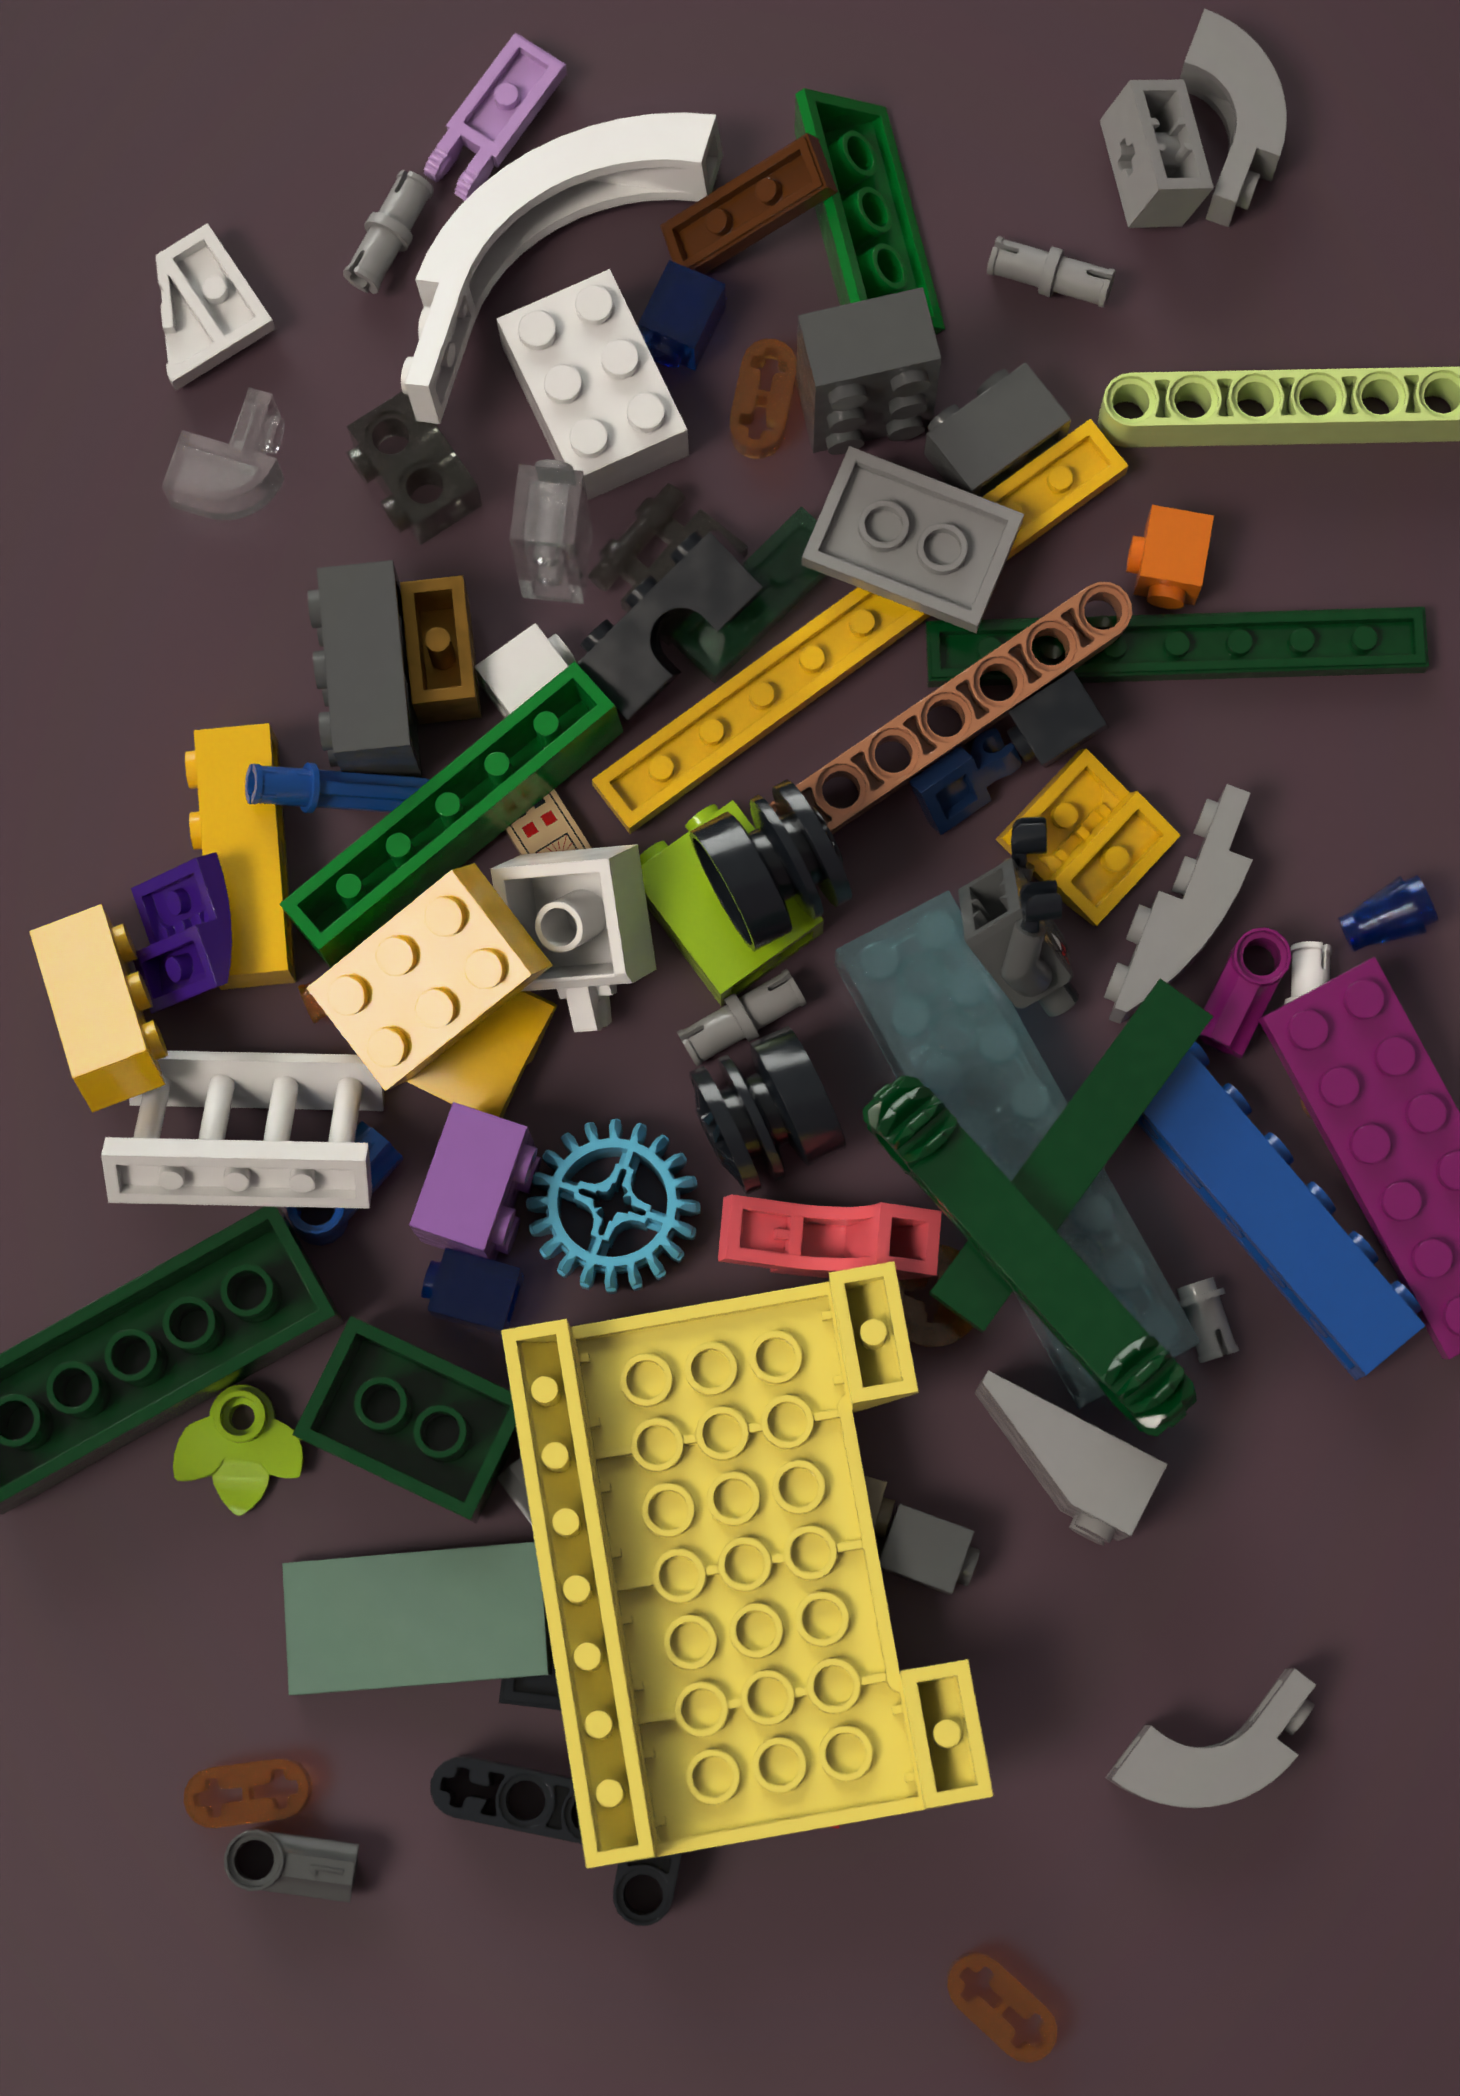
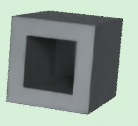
(928, 1550)

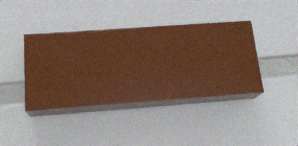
(750, 206)

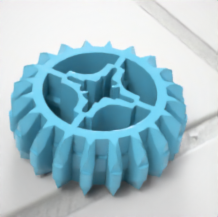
(643, 1216)

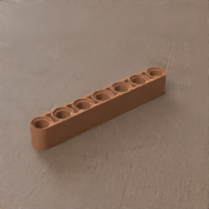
(966, 698)

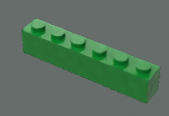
(454, 814)

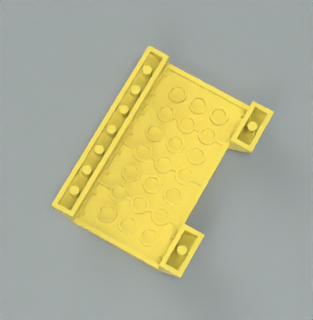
(726, 1572)

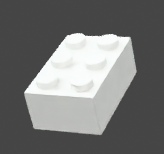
(594, 384)

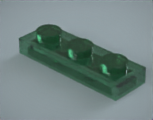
(781, 566)

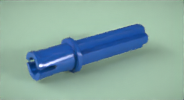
(327, 788)

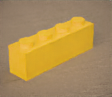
(248, 848)

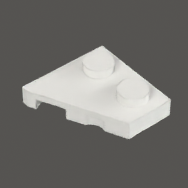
(205, 306)

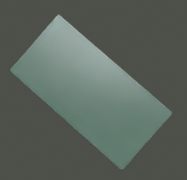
(415, 1619)

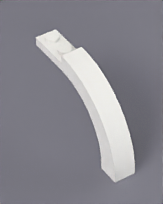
(527, 200)

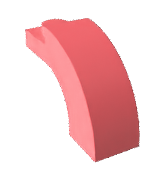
(828, 1238)

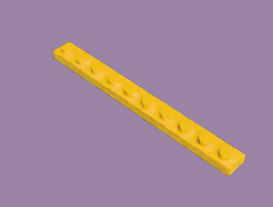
(833, 646)

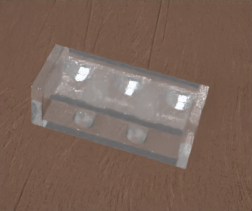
(551, 531)

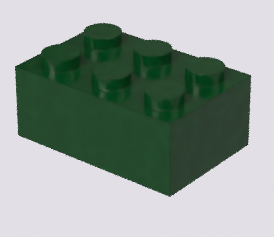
(411, 1419)

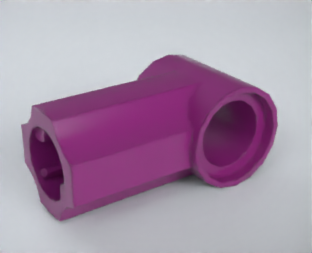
(1242, 996)

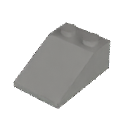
(1078, 1465)

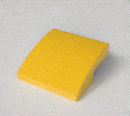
(1096, 836)
(491, 1058)

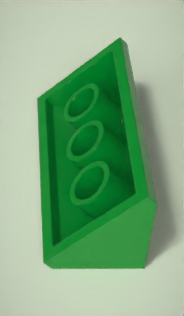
(870, 219)

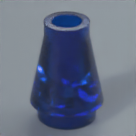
(1390, 914)

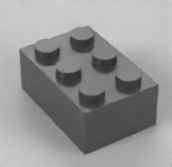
(867, 371)
(364, 670)

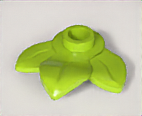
(238, 1458)

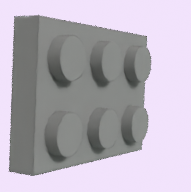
(912, 539)

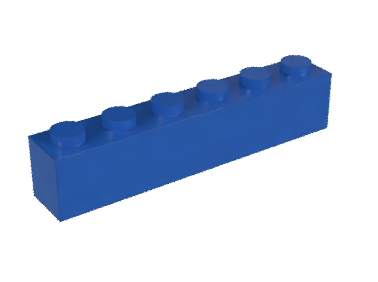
(1279, 1218)

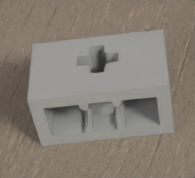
(1156, 153)

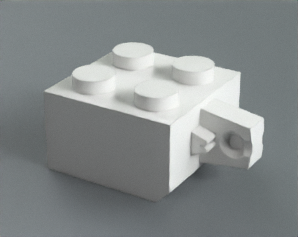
(586, 919)

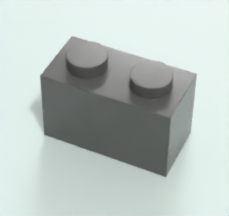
(996, 431)

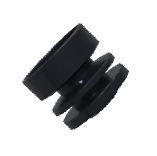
(771, 864)
(767, 1110)

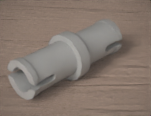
(388, 231)
(1051, 271)
(742, 1017)

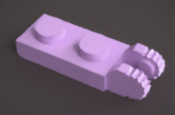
(496, 113)

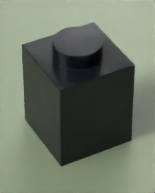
(1055, 721)

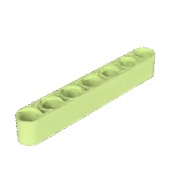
(1285, 418)

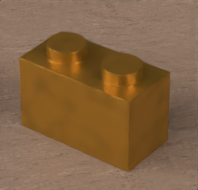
(440, 649)

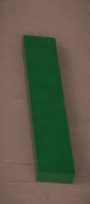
(1084, 1137)

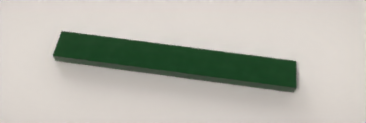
(1208, 646)

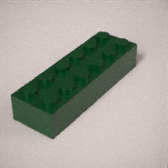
(155, 1350)

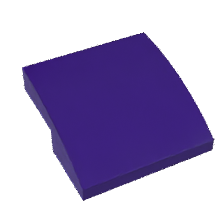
(187, 931)

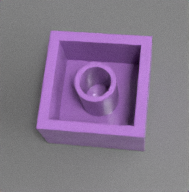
(475, 1184)

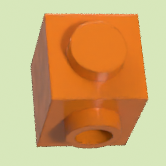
(1170, 556)

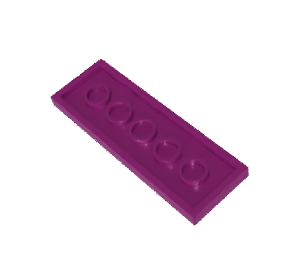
(1385, 1127)

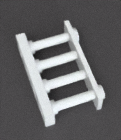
(248, 1171)

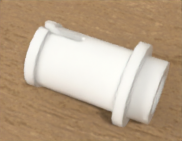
(1309, 967)

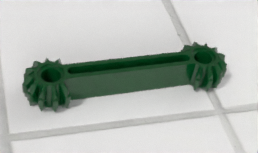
(1030, 1255)

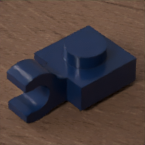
(958, 781)

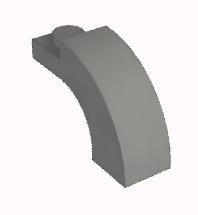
(1245, 91)
(1224, 1771)

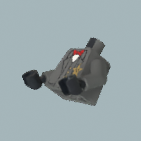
(1013, 926)

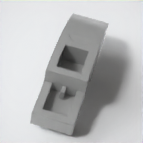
(1178, 929)

